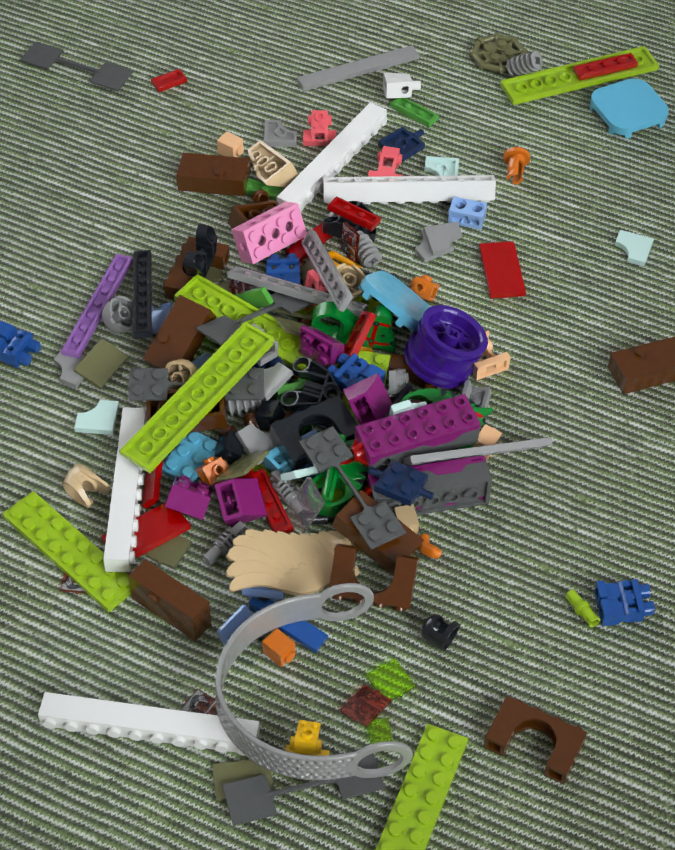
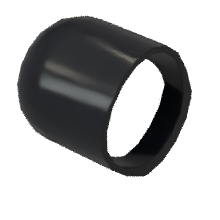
(438, 632)

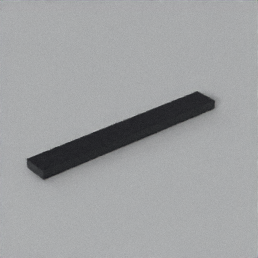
(142, 294)

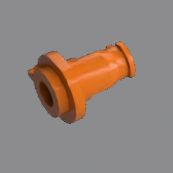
(516, 159)

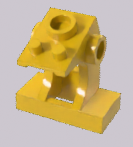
(306, 740)

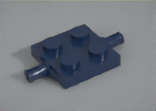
(405, 140)
(401, 483)

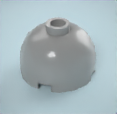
(118, 314)

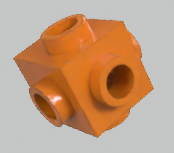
(424, 287)
(211, 470)

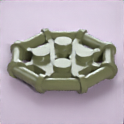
(491, 52)

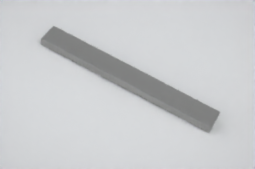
(357, 68)
(327, 270)
(289, 288)
(477, 451)

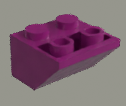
(320, 346)
(368, 399)
(189, 497)
(240, 501)

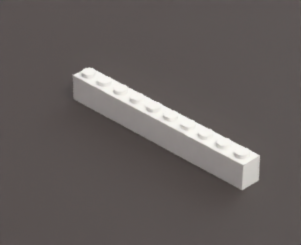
(334, 156)
(409, 188)
(124, 499)
(138, 722)

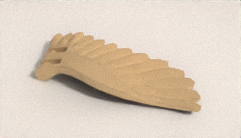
(283, 561)

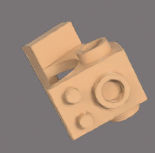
(491, 365)

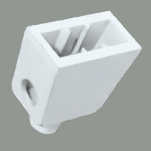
(399, 85)

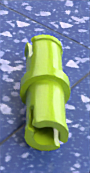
(582, 608)

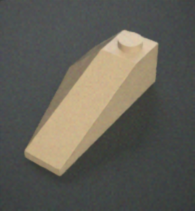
(271, 166)

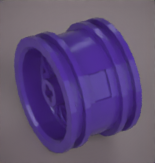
(445, 346)

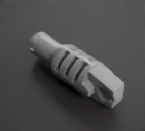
(284, 488)
(223, 543)

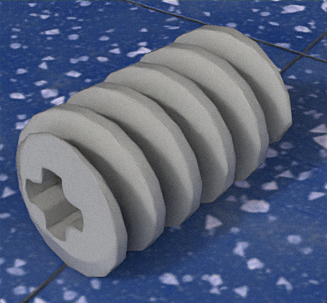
(524, 63)
(368, 253)
(240, 405)

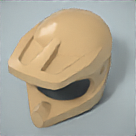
(83, 479)

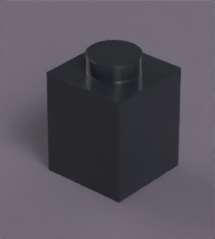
(268, 413)
(229, 447)

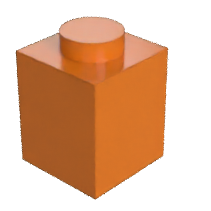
(279, 647)

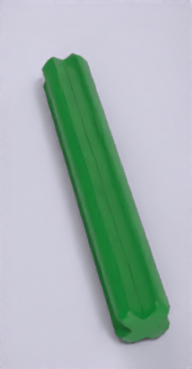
(331, 479)

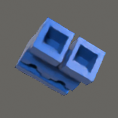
(284, 268)
(16, 345)
(353, 371)
(622, 602)

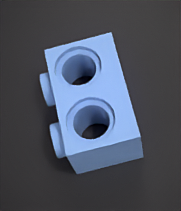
(467, 212)

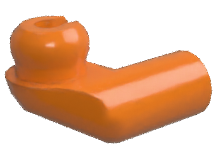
(429, 549)

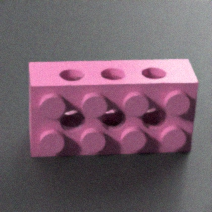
(269, 232)

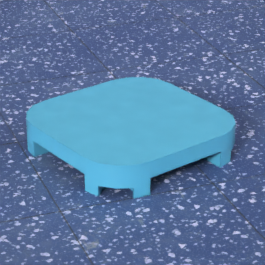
(629, 106)
(395, 297)

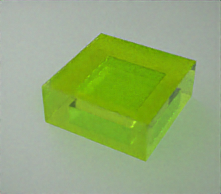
(379, 731)

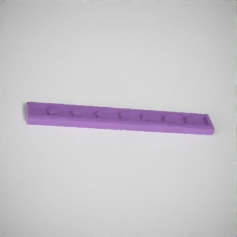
(93, 312)

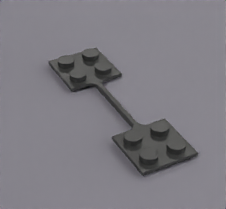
(108, 75)
(223, 327)
(153, 385)
(374, 523)
(253, 798)

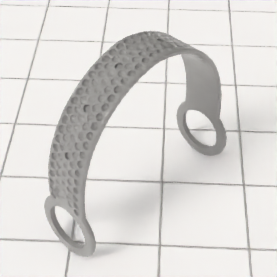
(277, 760)

